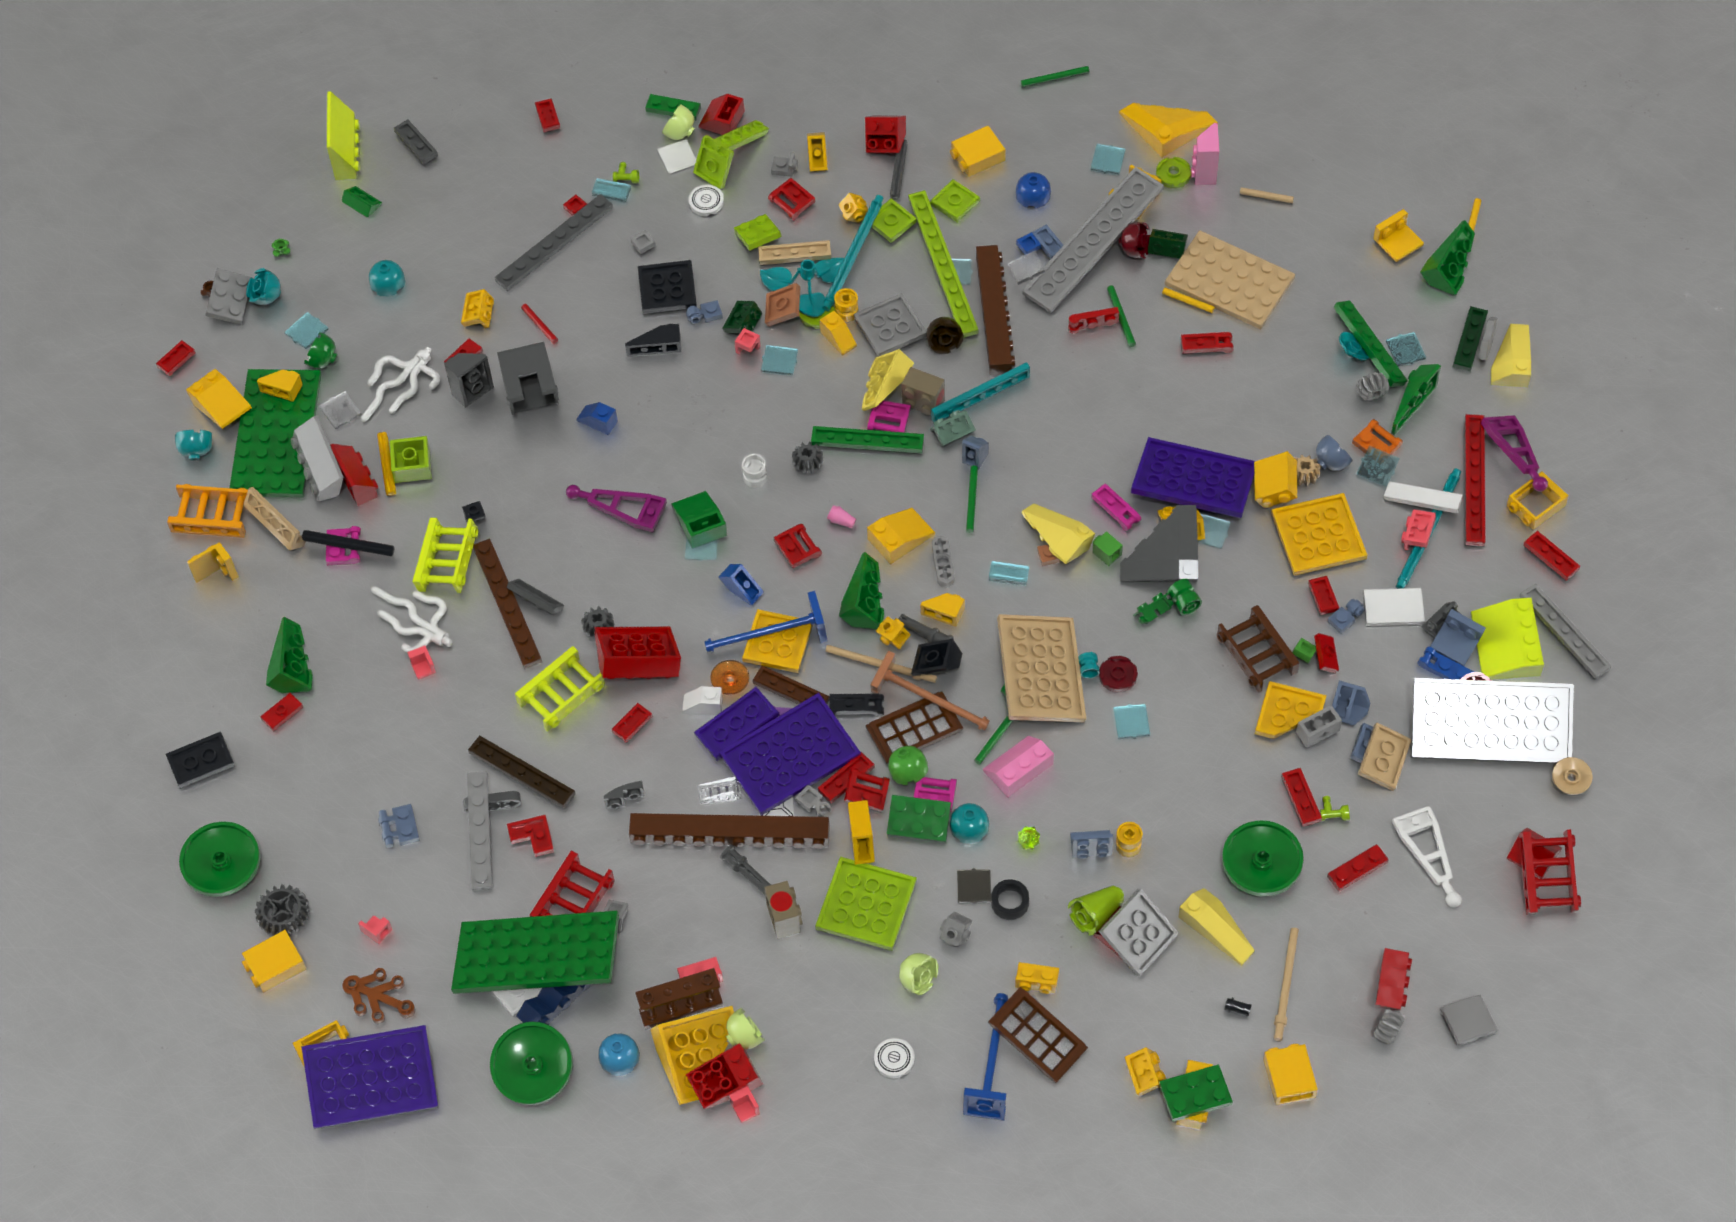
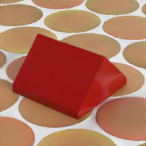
(1538, 852)

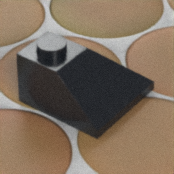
(936, 657)

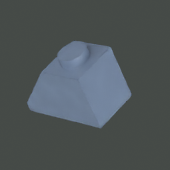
(974, 451)

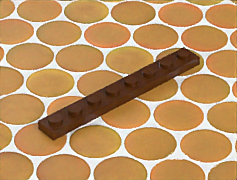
(507, 604)

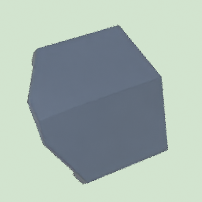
(1351, 702)

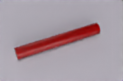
(538, 322)

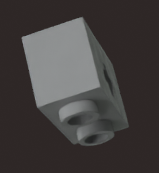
(1318, 726)

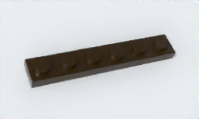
(521, 772)

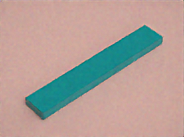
(981, 392)

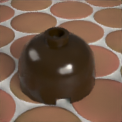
(944, 335)

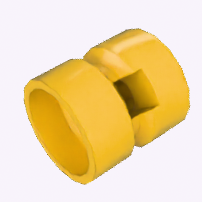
(846, 304)
(1129, 839)

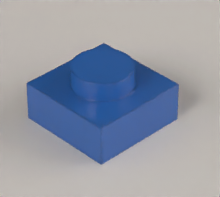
(1028, 243)

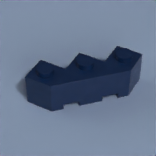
(549, 1003)

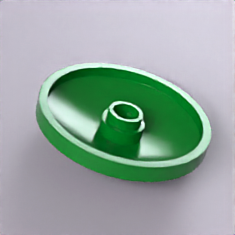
(1262, 858)
(219, 859)
(531, 1063)

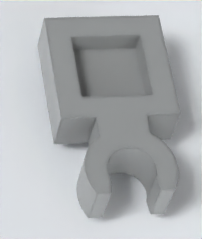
(811, 799)

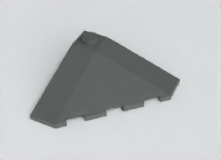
(1168, 552)

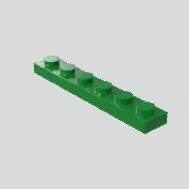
(1370, 343)
(867, 439)

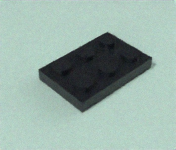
(200, 760)

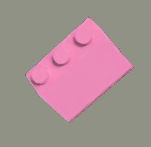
(1206, 157)
(1020, 765)

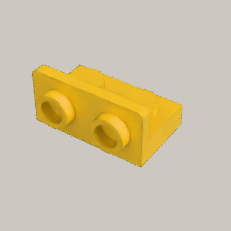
(477, 308)
(1037, 978)
(1145, 1070)

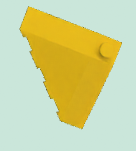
(1166, 127)
(689, 1044)

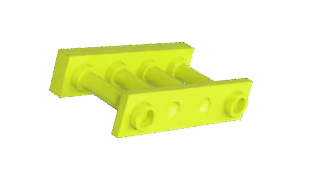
(431, 545)
(554, 672)

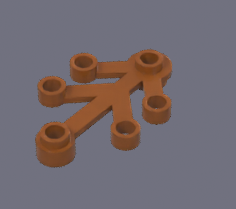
(376, 994)

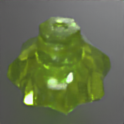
(1028, 838)

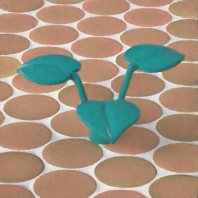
(810, 304)

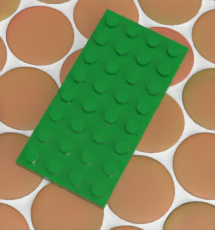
(264, 437)
(535, 952)

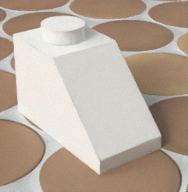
(704, 701)

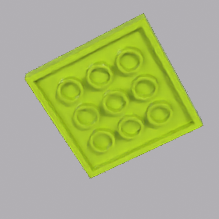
(866, 903)

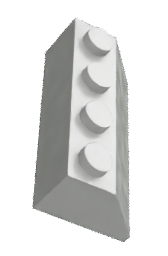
(317, 459)

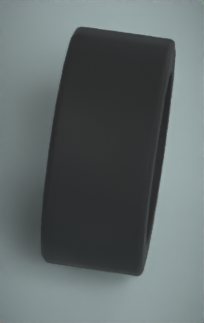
(1006, 885)

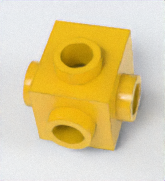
(853, 208)
(893, 632)

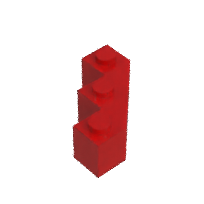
(1393, 980)

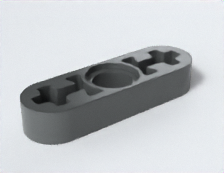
(500, 800)

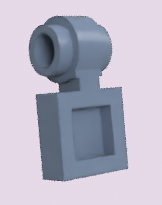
(709, 311)
(1343, 619)

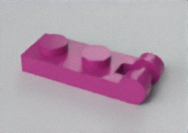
(1116, 506)

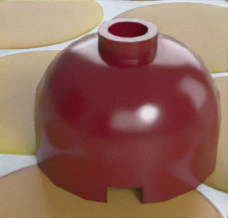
(1135, 240)

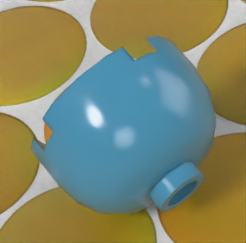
(618, 1054)

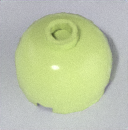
(679, 124)
(917, 973)
(743, 1030)

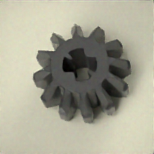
(807, 457)
(596, 618)

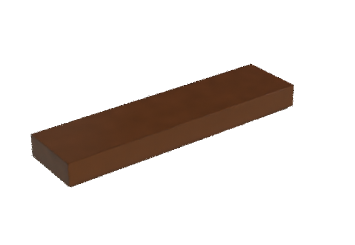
(785, 686)

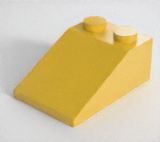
(218, 398)
(898, 534)

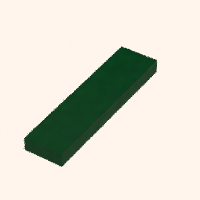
(1470, 339)

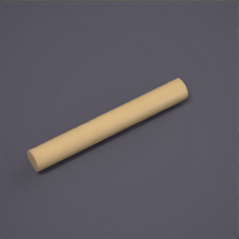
(1266, 195)

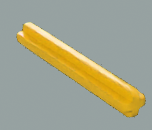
(386, 463)

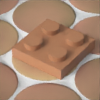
(782, 304)

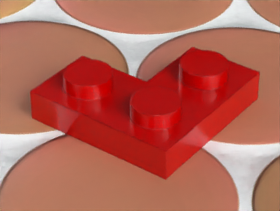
(532, 829)

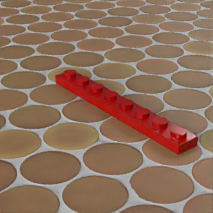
(1474, 480)

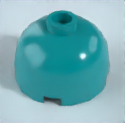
(386, 278)
(263, 288)
(193, 444)
(969, 823)

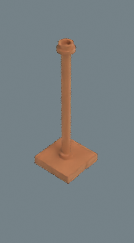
(885, 674)

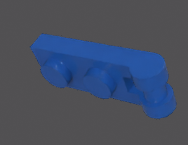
(1443, 666)

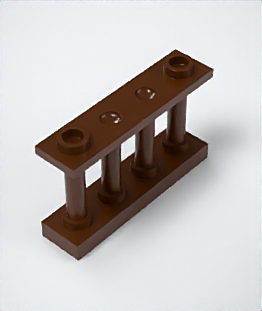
(1267, 633)
(679, 998)

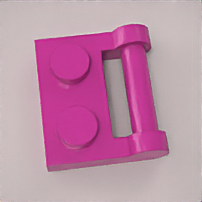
(889, 412)
(337, 555)
(936, 794)

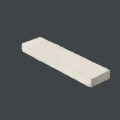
(1423, 497)

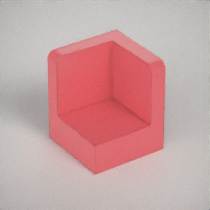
(747, 340)
(421, 662)
(376, 928)
(744, 1104)

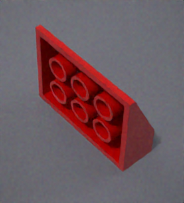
(637, 652)

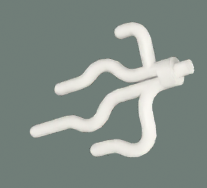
(410, 368)
(428, 630)

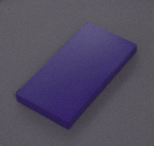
(736, 722)

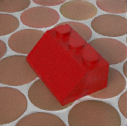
(355, 474)

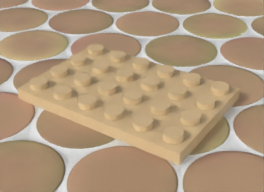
(1230, 279)
(1041, 668)

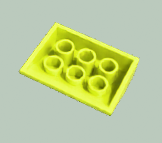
(342, 138)
(1510, 640)

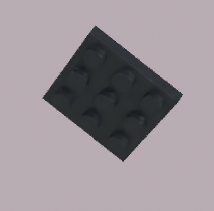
(667, 286)

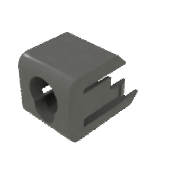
(528, 377)

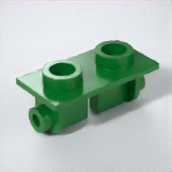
(1147, 611)

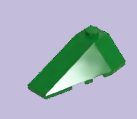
(1448, 262)
(1419, 387)
(862, 598)
(288, 663)

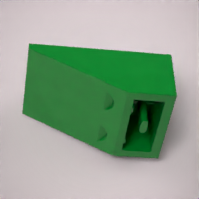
(700, 519)

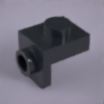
(473, 511)

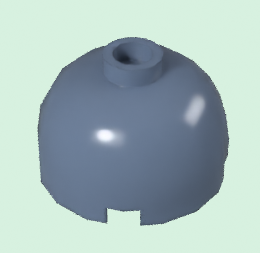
(1332, 455)

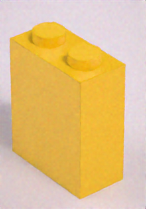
(978, 151)
(1275, 479)
(861, 832)
(273, 961)
(1290, 1074)

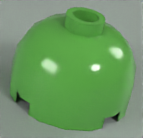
(907, 765)

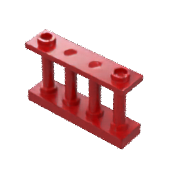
(562, 881)
(1532, 883)

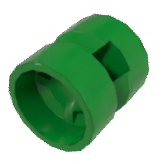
(1184, 597)

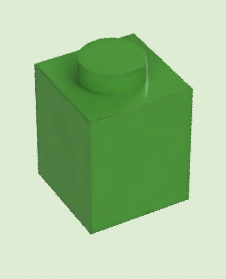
(1107, 548)

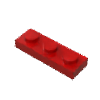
(1551, 555)
(837, 783)
(1301, 797)
(1357, 867)

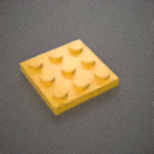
(780, 649)

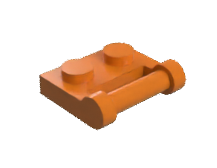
(1366, 438)

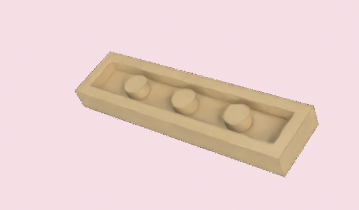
(794, 252)

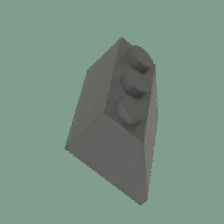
(468, 377)

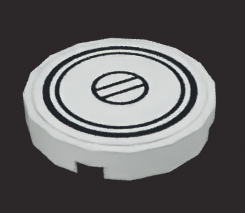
(706, 200)
(894, 1058)

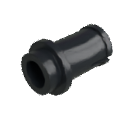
(1237, 1007)

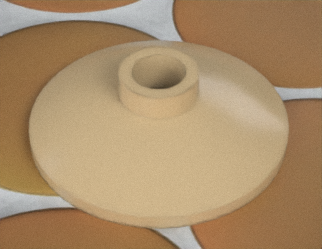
(1575, 768)

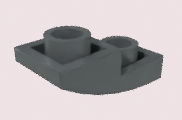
(616, 797)

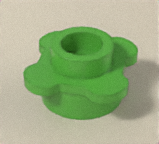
(280, 243)

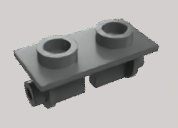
(1435, 623)

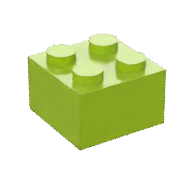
(410, 459)

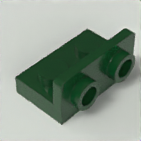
(1167, 243)
(743, 315)

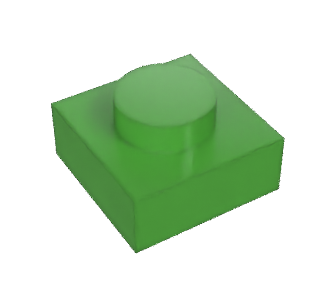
(1304, 650)

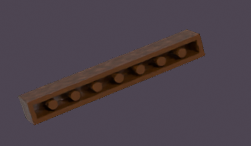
(993, 309)

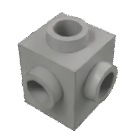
(955, 929)

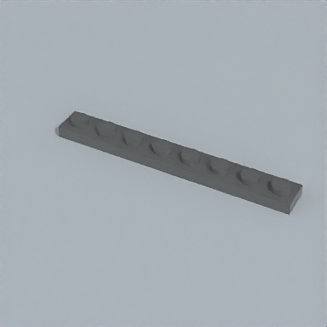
(553, 242)

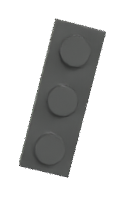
(415, 141)

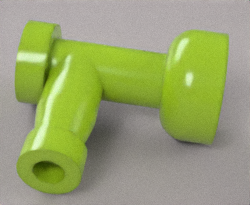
(621, 175)
(1327, 812)

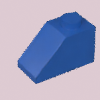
(598, 417)
(741, 583)

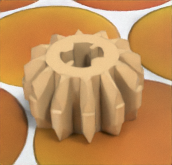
(1307, 470)

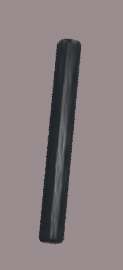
(348, 543)

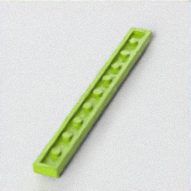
(943, 263)

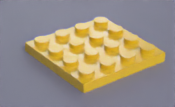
(1319, 534)

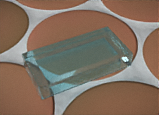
(611, 190)
(1009, 573)

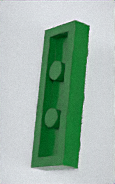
(667, 105)

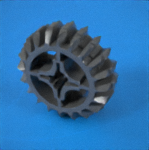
(282, 903)

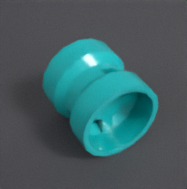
(1089, 665)

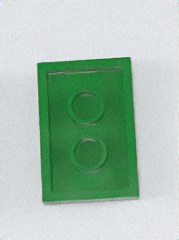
(919, 818)
(1195, 1093)

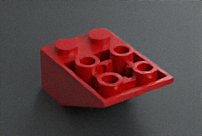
(724, 1076)

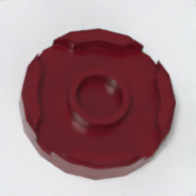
(1118, 674)

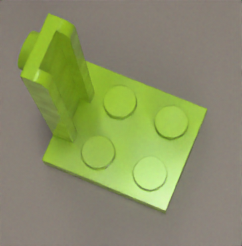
(717, 154)

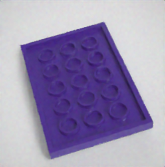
(1194, 477)
(789, 753)
(369, 1077)

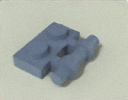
(405, 825)

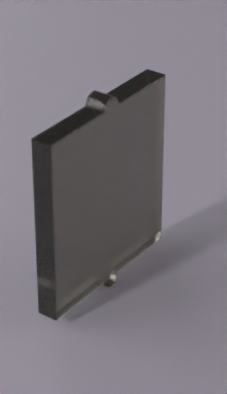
(974, 886)

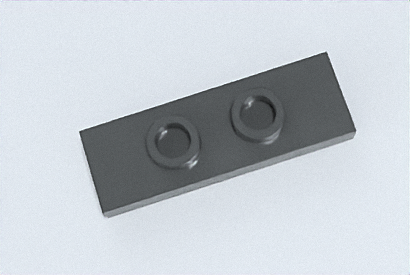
(540, 599)

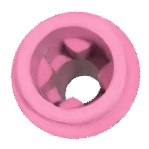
(841, 517)

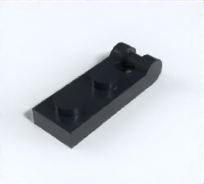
(856, 704)

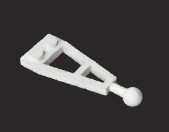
(1419, 821)

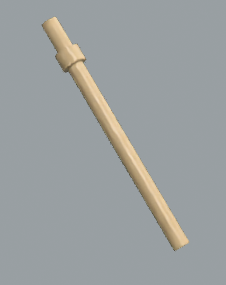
(877, 662)
(1281, 1019)

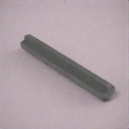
(898, 171)

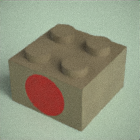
(922, 390)
(783, 909)

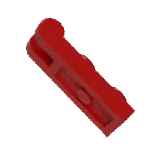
(1093, 319)
(1207, 342)

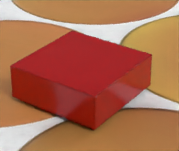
(574, 204)

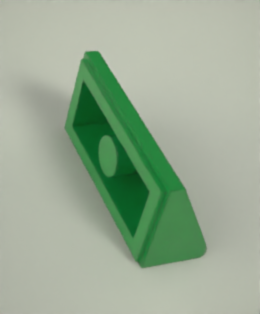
(360, 201)

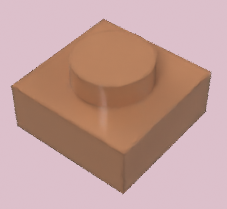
(1046, 556)

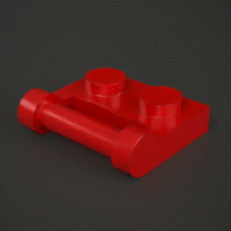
(795, 194)
(793, 549)
(860, 792)

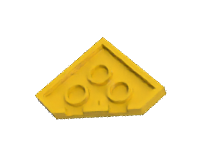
(1285, 708)

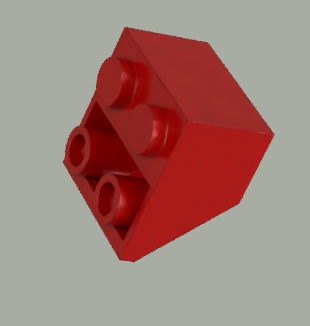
(723, 114)
(884, 133)

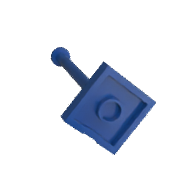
(814, 617)
(986, 1102)

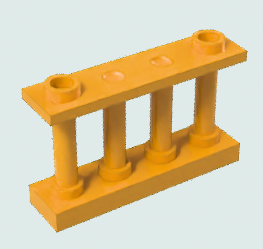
(214, 526)

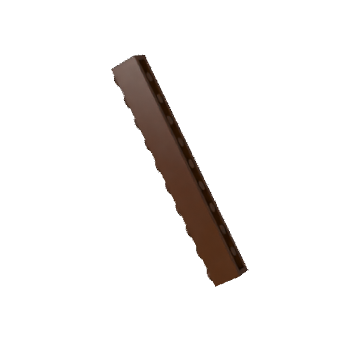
(729, 830)

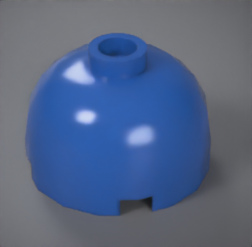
(1033, 190)

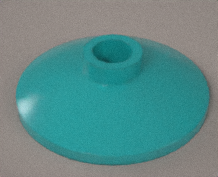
(1352, 346)

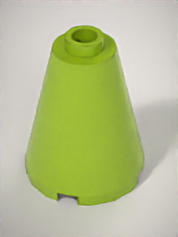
(1095, 908)

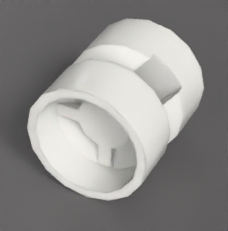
(754, 470)

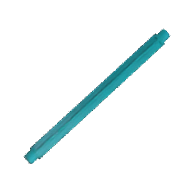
(853, 252)
(1417, 551)

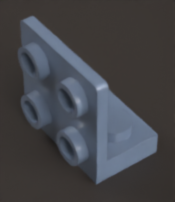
(1458, 637)
(1091, 844)

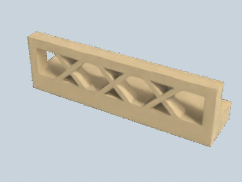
(273, 520)

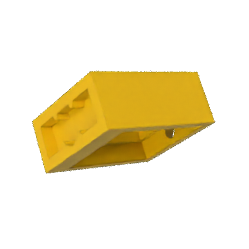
(1553, 493)
(320, 1036)

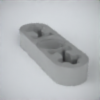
(947, 567)

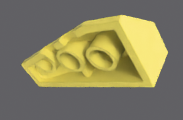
(1513, 359)
(885, 375)
(1064, 535)
(1212, 920)

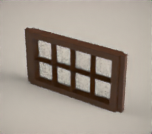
(913, 725)
(1038, 1035)

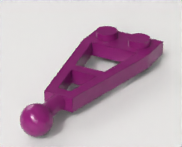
(1510, 425)
(647, 518)

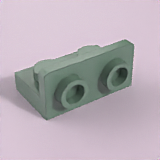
(953, 428)

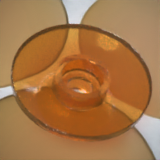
(730, 670)

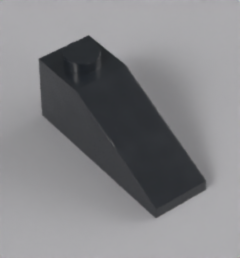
(656, 341)

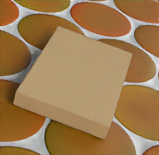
(1384, 756)

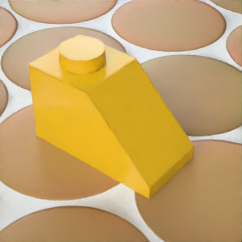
(817, 151)
(837, 332)
(281, 384)
(944, 608)

